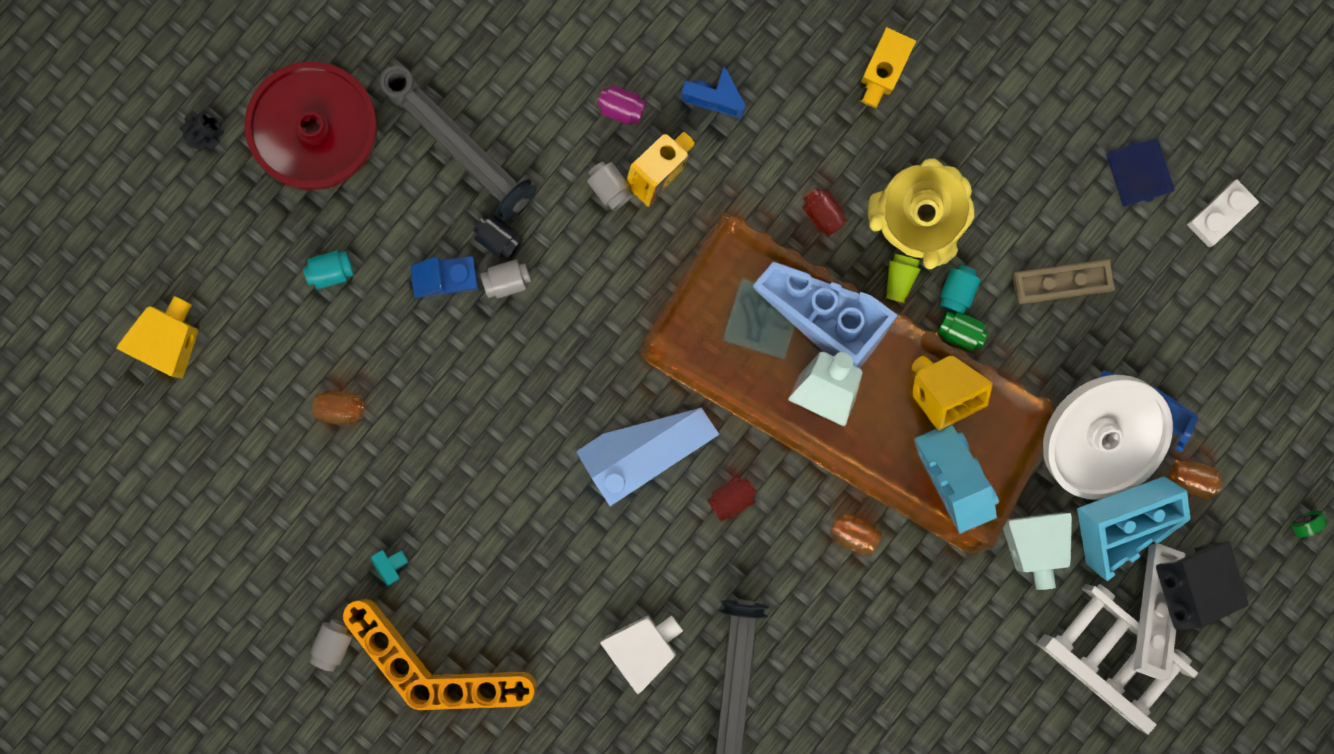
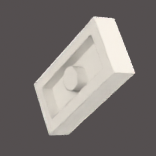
(1223, 213)

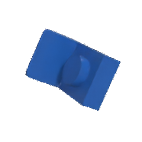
(722, 100)
(444, 276)

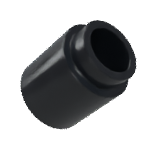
(497, 237)

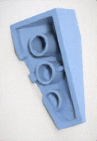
(827, 313)
(636, 454)

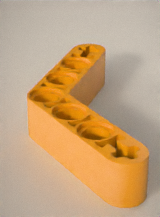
(419, 674)

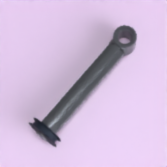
(458, 143)
(737, 673)

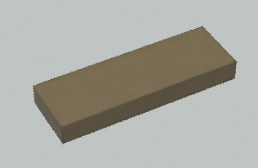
(1063, 282)

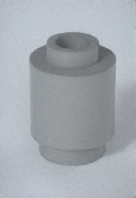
(609, 185)
(505, 279)
(330, 645)

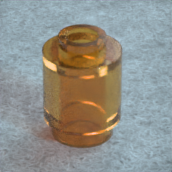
(338, 408)
(1196, 478)
(855, 534)

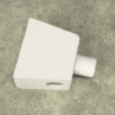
(642, 649)

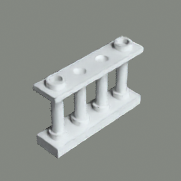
(1086, 668)

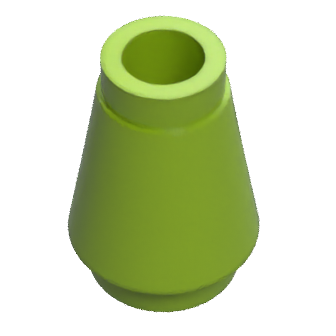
(901, 277)

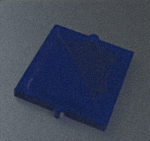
(1140, 172)

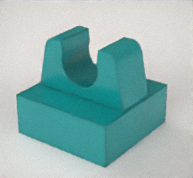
(387, 566)

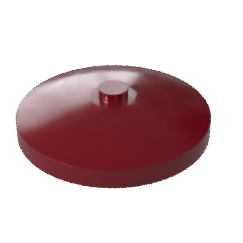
(311, 126)

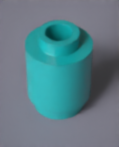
(328, 269)
(959, 289)

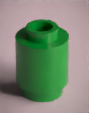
(962, 331)

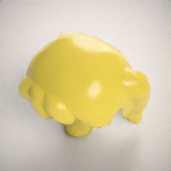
(924, 211)

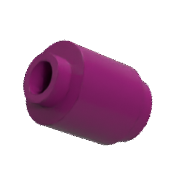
(621, 105)

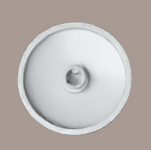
(1107, 436)

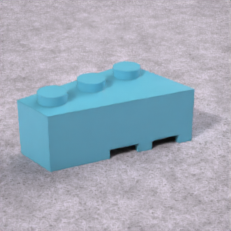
(957, 477)
(1130, 521)

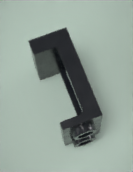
(1202, 586)

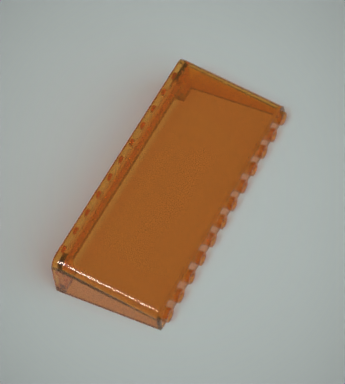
(878, 441)

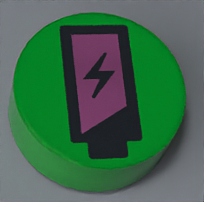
(1308, 524)

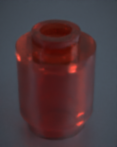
(824, 211)
(732, 498)

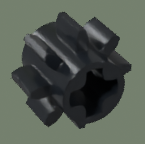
(201, 130)

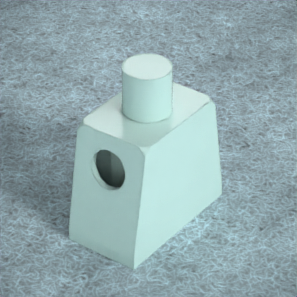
(828, 386)
(1040, 545)

